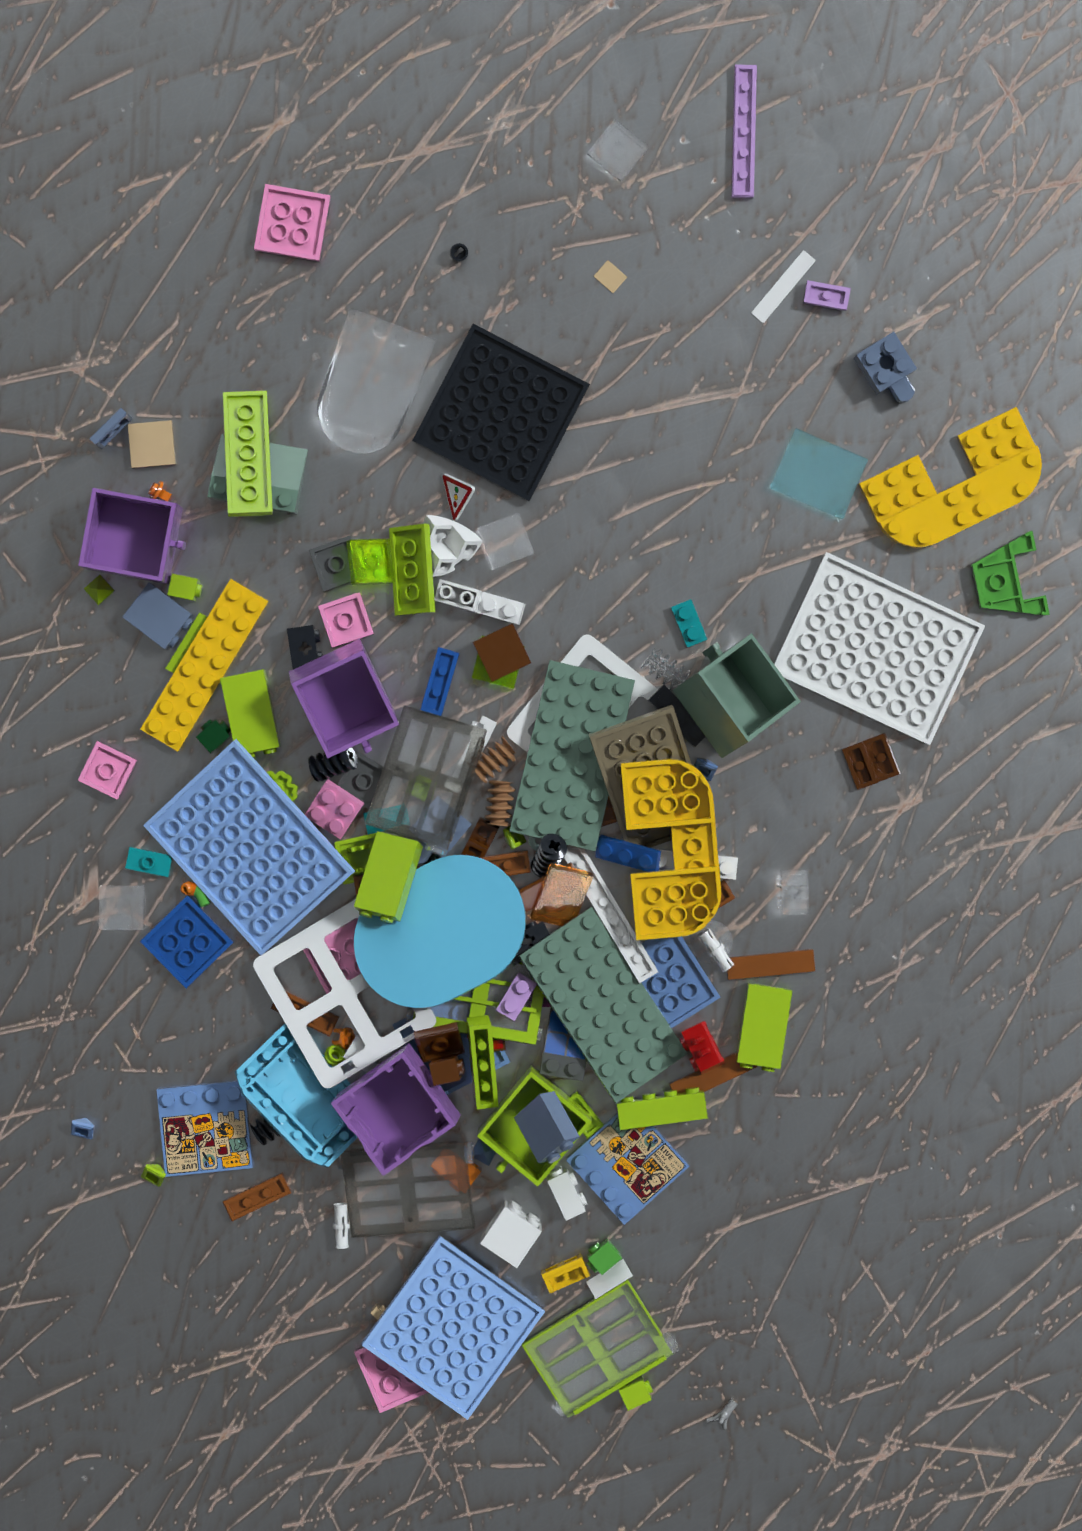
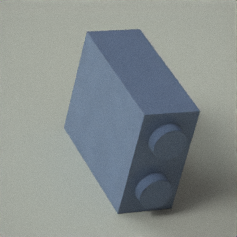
(158, 616)
(546, 1127)

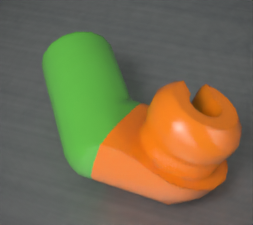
(191, 889)

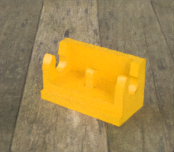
(565, 1273)

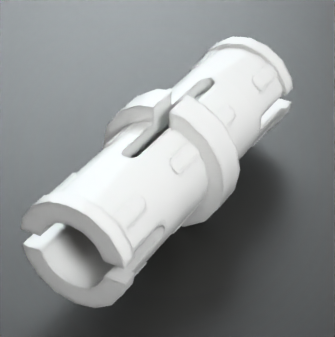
(716, 950)
(341, 1225)

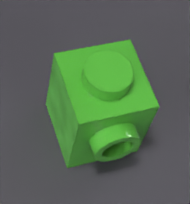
(603, 1256)

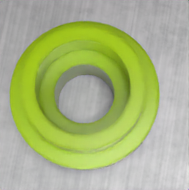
(336, 1050)

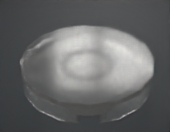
(721, 933)

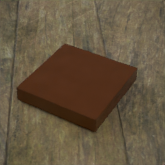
(502, 652)
(439, 1042)

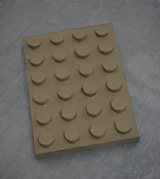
(639, 739)

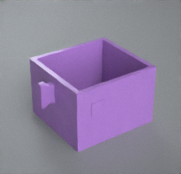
(131, 536)
(343, 699)

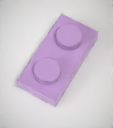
(826, 295)
(516, 997)

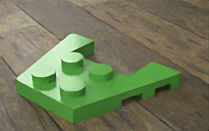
(999, 583)

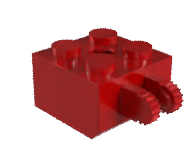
(702, 1048)

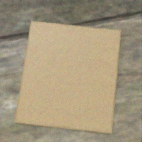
(610, 276)

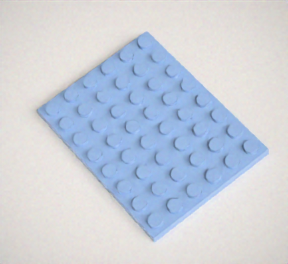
(248, 847)

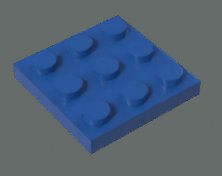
(187, 941)

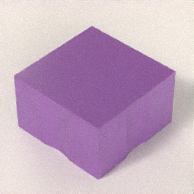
(396, 1109)

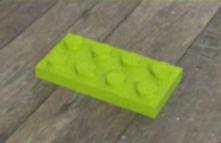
(412, 569)

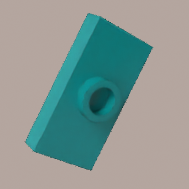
(149, 862)

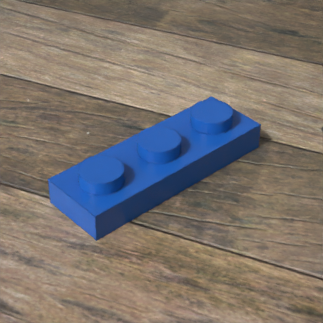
(439, 681)
(628, 854)

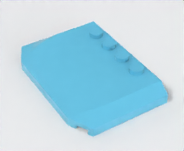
(293, 1100)

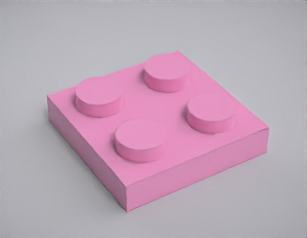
(346, 619)
(107, 770)
(334, 809)

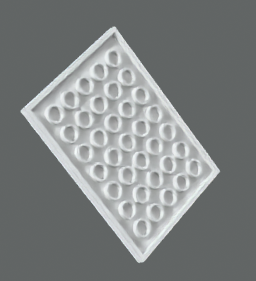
(878, 648)

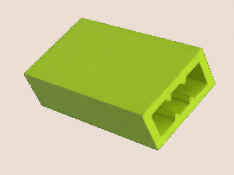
(251, 711)
(388, 877)
(763, 1027)

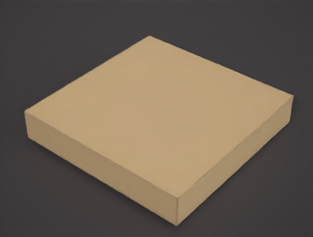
(151, 444)

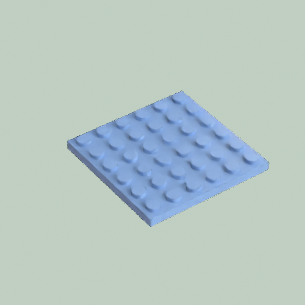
(453, 1327)

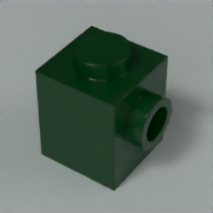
(214, 735)

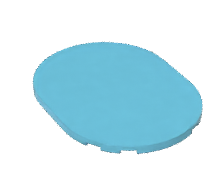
(454, 934)

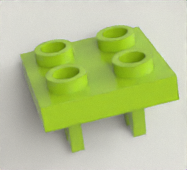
(356, 853)

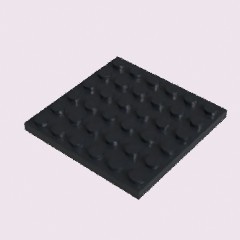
(501, 412)

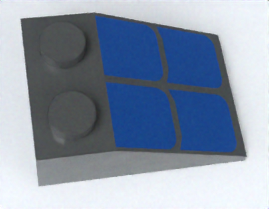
(560, 1052)

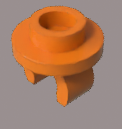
(157, 491)
(346, 1037)

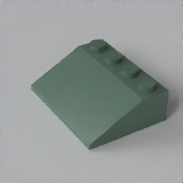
(286, 476)

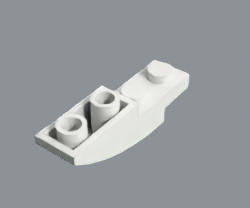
(479, 602)

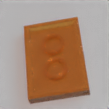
(561, 894)

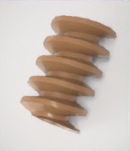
(494, 759)
(499, 803)

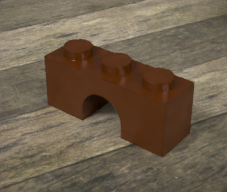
(447, 1070)

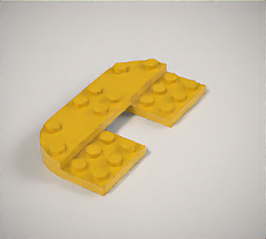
(1005, 474)
(679, 797)

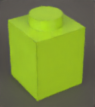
(184, 587)
(636, 1393)

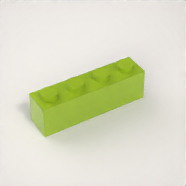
(482, 1062)
(662, 1109)

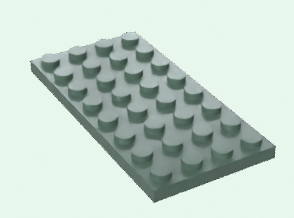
(561, 776)
(602, 1005)

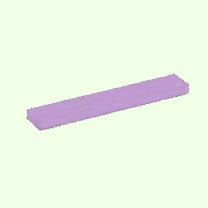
(744, 131)

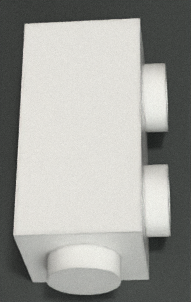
(566, 1194)

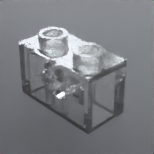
(800, 902)

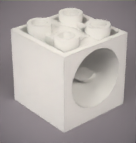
(511, 1233)

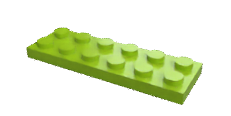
(247, 453)

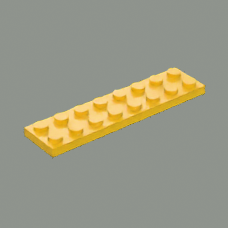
(204, 665)

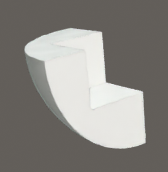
(450, 544)

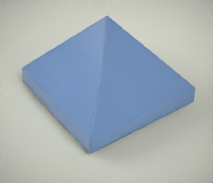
(706, 767)
(82, 1128)
(483, 1152)

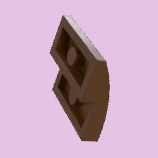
(871, 761)

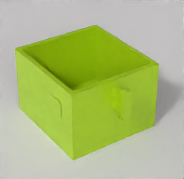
(504, 1135)

